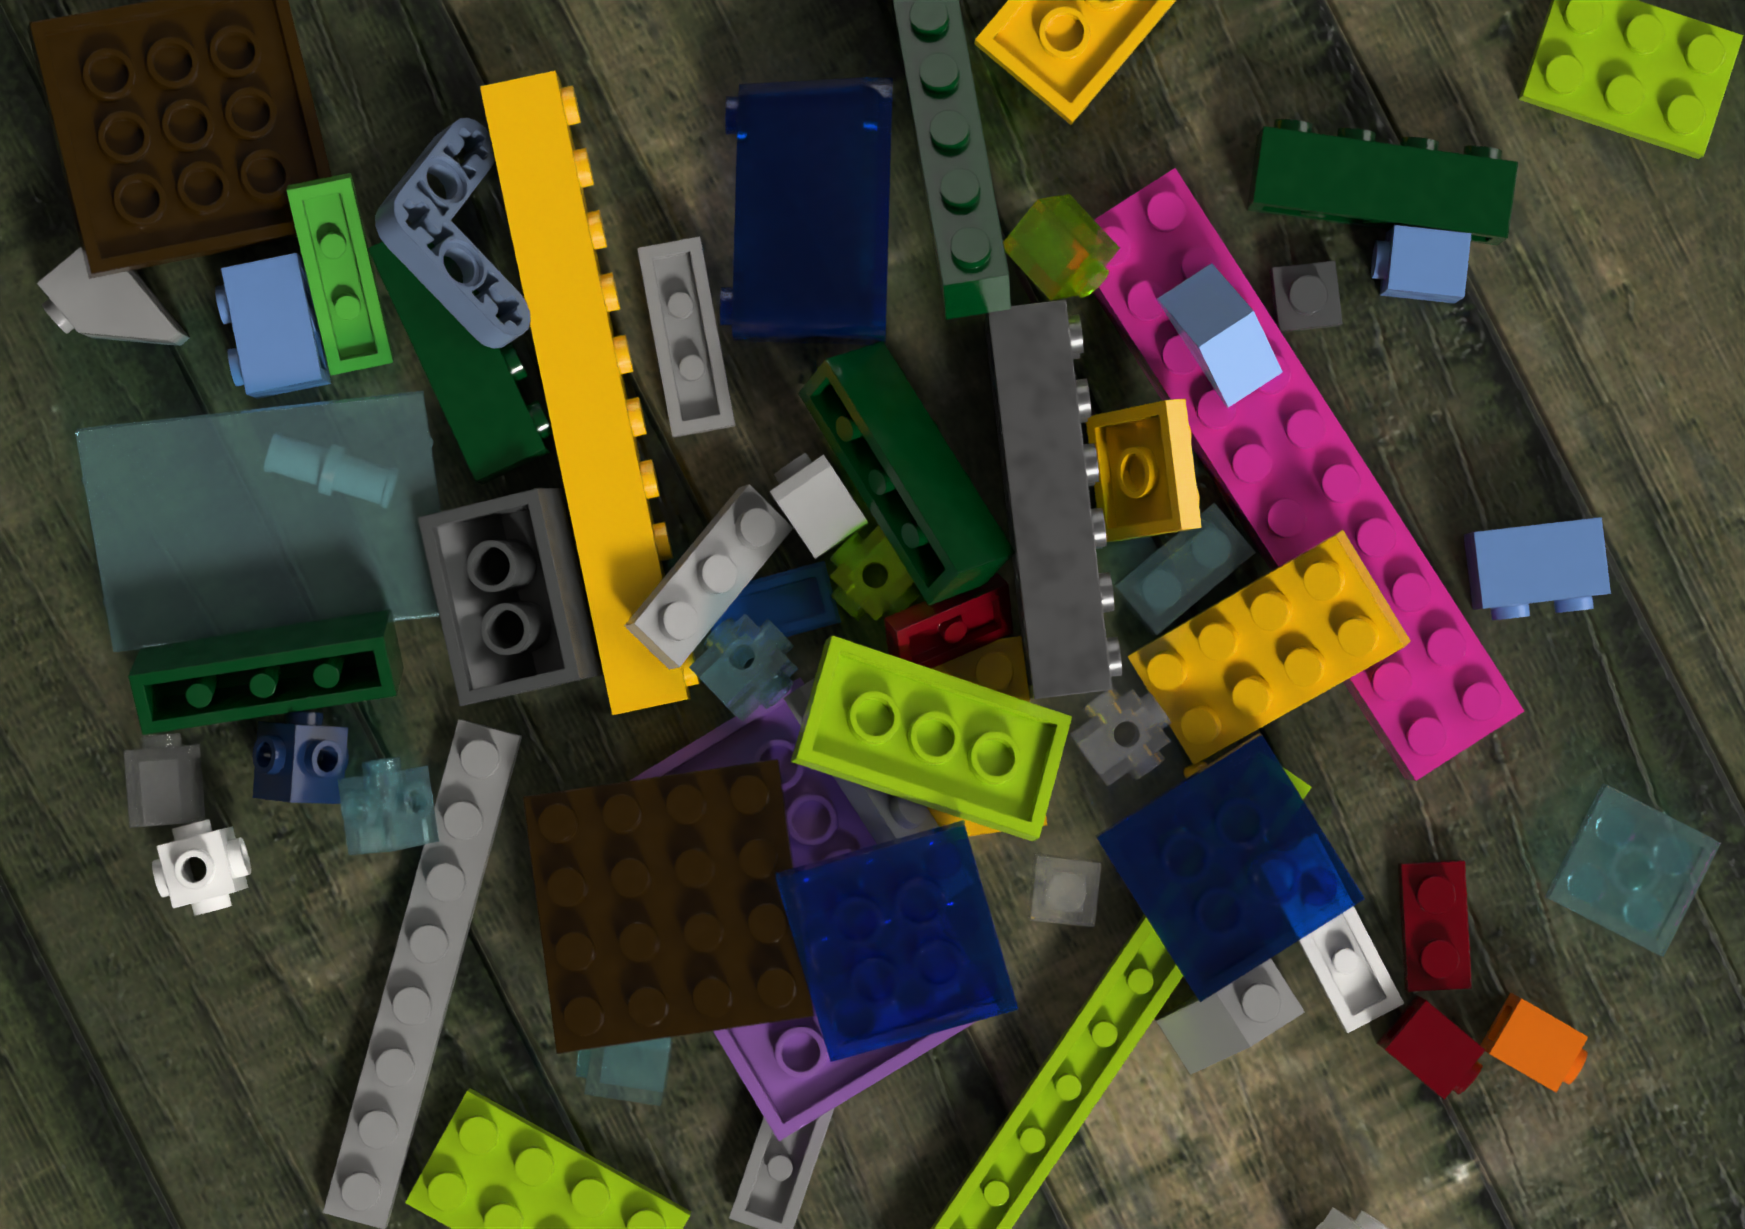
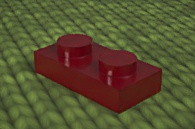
(952, 626)
(1434, 925)

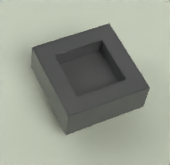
(1306, 296)

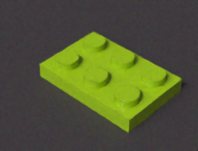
(1633, 70)

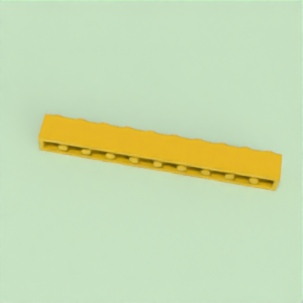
(584, 377)

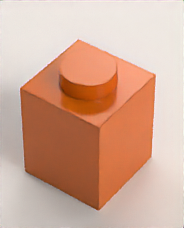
(1536, 1043)

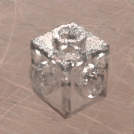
(1096, 735)

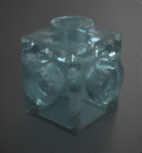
(728, 651)
(387, 807)

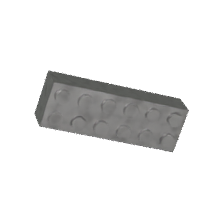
(1049, 501)

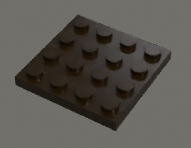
(178, 126)
(665, 906)

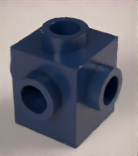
(299, 759)

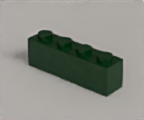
(1380, 183)
(470, 380)
(906, 472)
(266, 672)

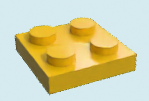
(1145, 470)

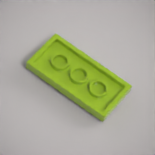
(931, 738)
(515, 1175)

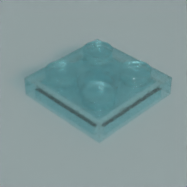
(1632, 870)

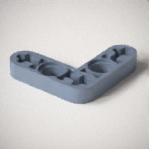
(432, 223)

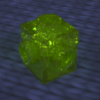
(854, 594)

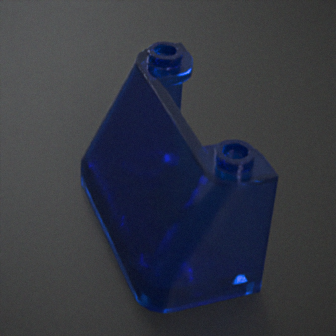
(810, 211)

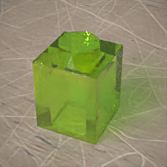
(1061, 248)

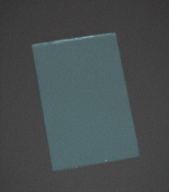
(261, 517)

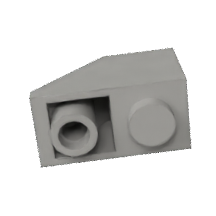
(817, 504)

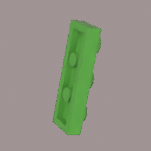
(340, 273)

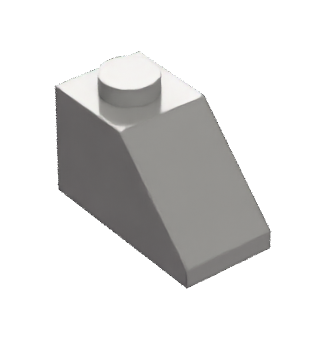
(107, 306)
(1230, 1018)

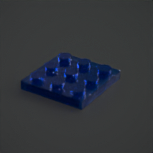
(1230, 867)
(897, 941)

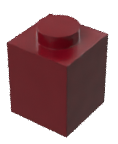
(1433, 1048)

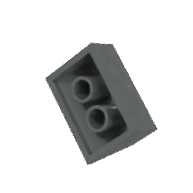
(510, 595)

